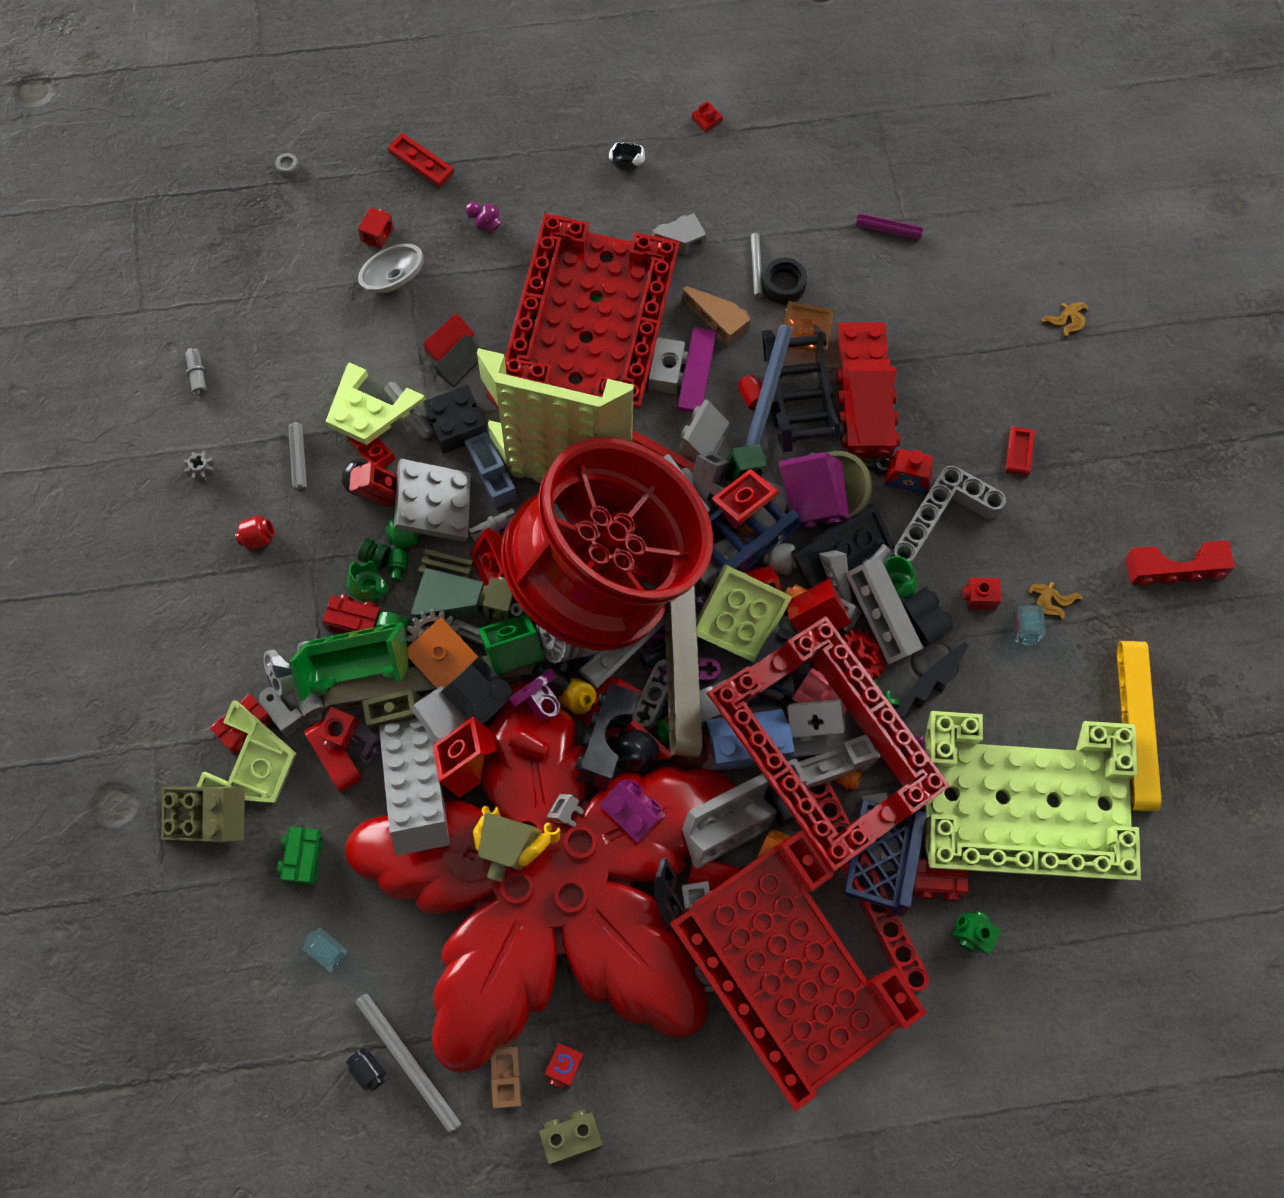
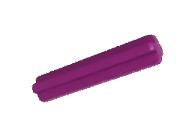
(889, 226)

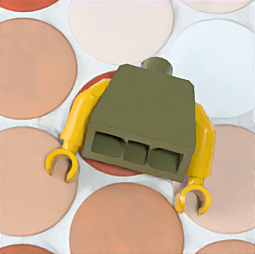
(509, 842)

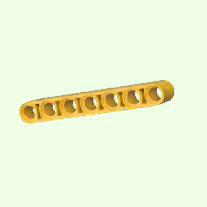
(1139, 710)

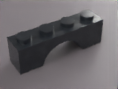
(599, 760)

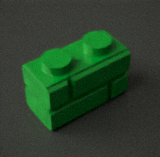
(300, 857)

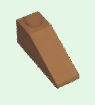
(718, 314)

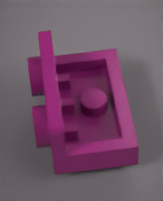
(632, 809)

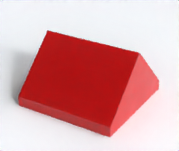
(744, 498)
(815, 604)

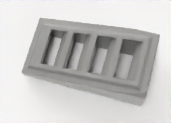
(835, 567)

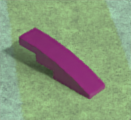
(697, 369)

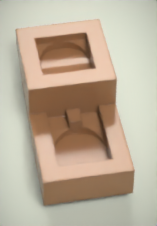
(505, 1078)

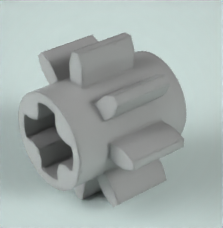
(199, 467)

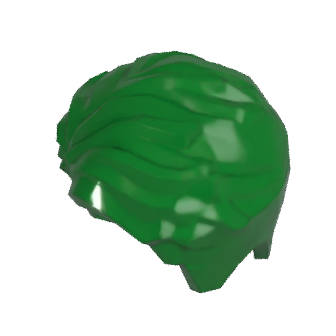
(902, 576)
(365, 583)

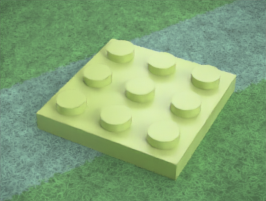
(740, 613)

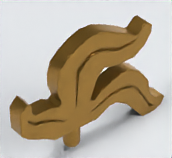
(1071, 311)
(1046, 593)

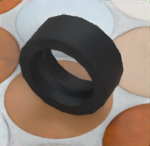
(784, 265)

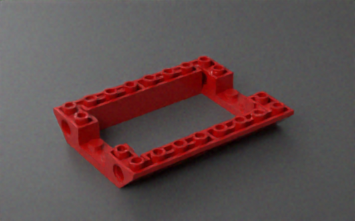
(872, 713)

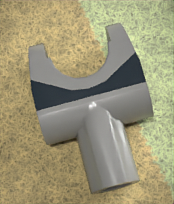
(282, 683)

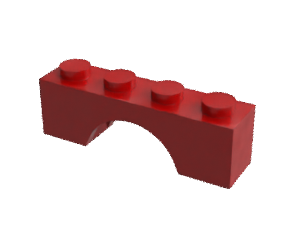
(1149, 565)

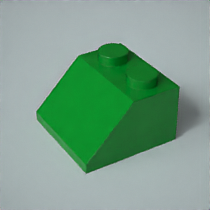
(511, 644)

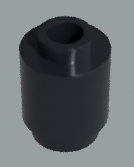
(559, 684)
(366, 1070)

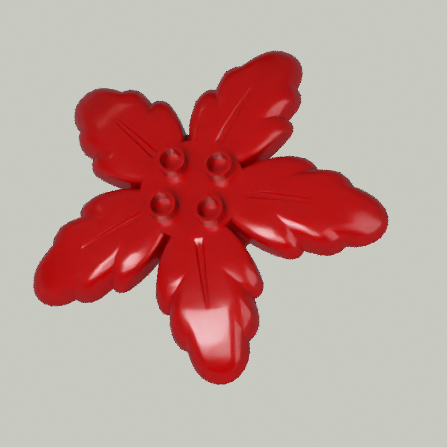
(564, 902)

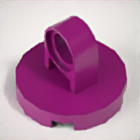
(536, 693)

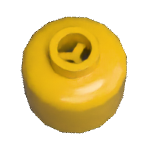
(578, 696)

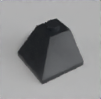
(774, 641)

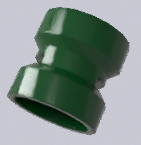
(373, 552)

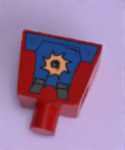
(910, 471)

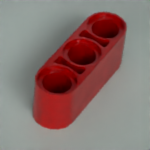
(335, 761)

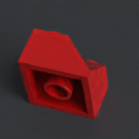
(461, 756)

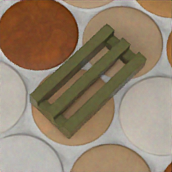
(446, 558)

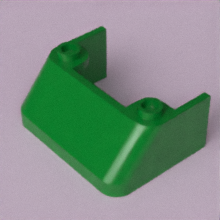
(350, 657)

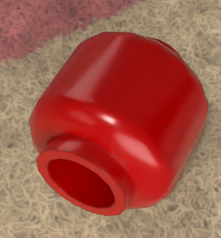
(255, 533)

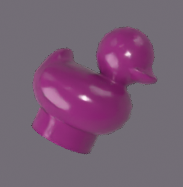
(484, 220)

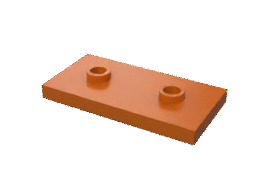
(440, 654)

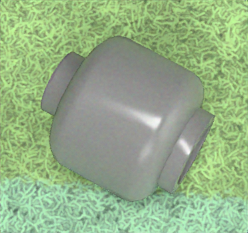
(781, 559)

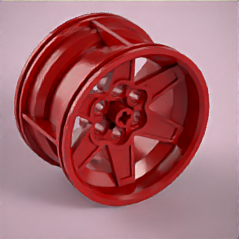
(625, 522)

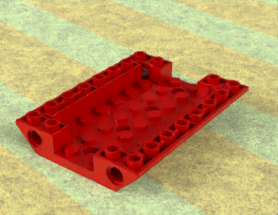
(559, 310)

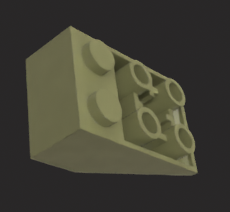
(203, 813)

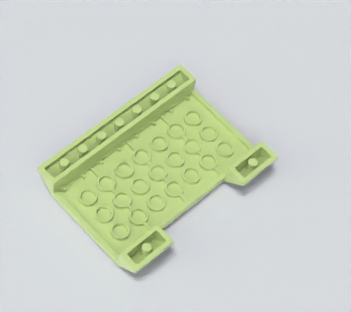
(547, 419)

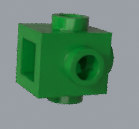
(976, 932)

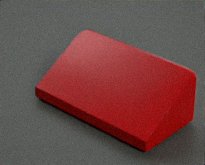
(446, 337)

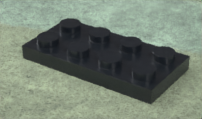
(856, 537)

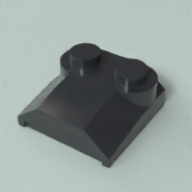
(478, 691)

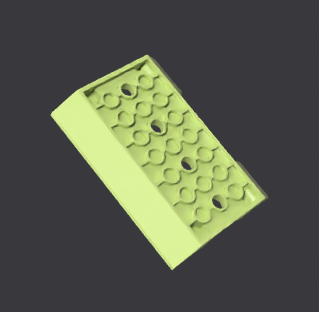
(1027, 831)

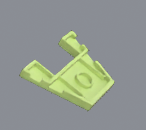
(363, 415)
(262, 760)

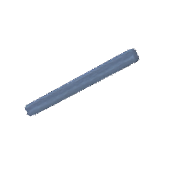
(769, 385)

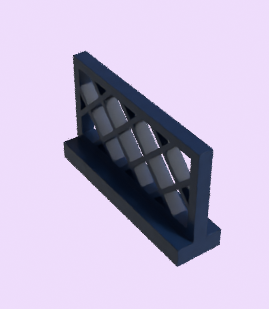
(905, 866)

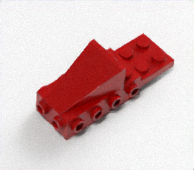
(866, 391)

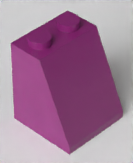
(815, 489)

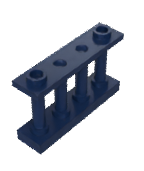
(765, 541)

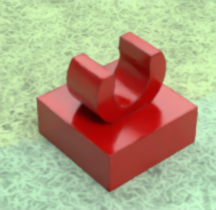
(706, 117)

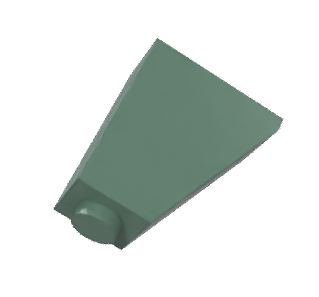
(447, 593)

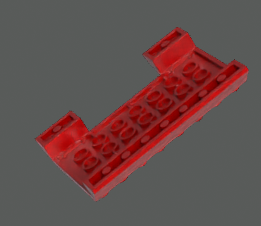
(789, 972)

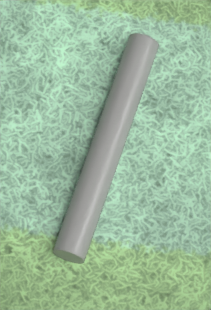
(756, 265)

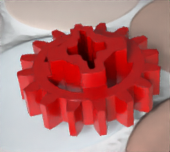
(866, 651)

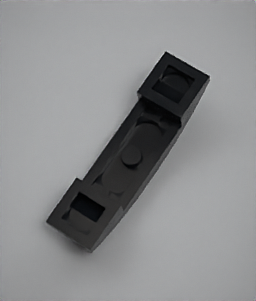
(666, 899)

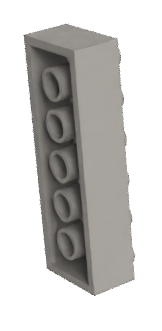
(412, 788)

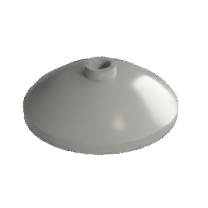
(391, 269)

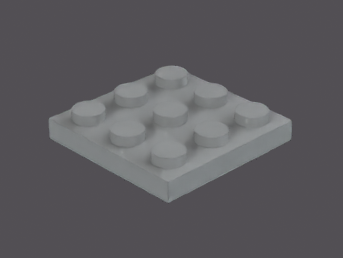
(432, 500)

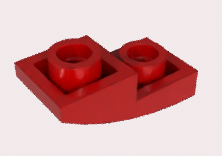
(373, 452)

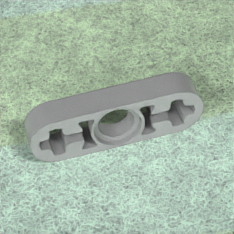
(641, 708)

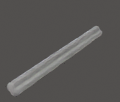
(408, 1063)

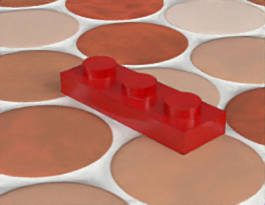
(420, 160)

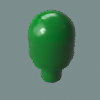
(397, 563)

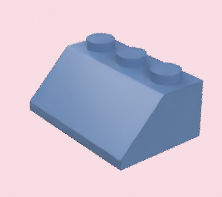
(730, 753)

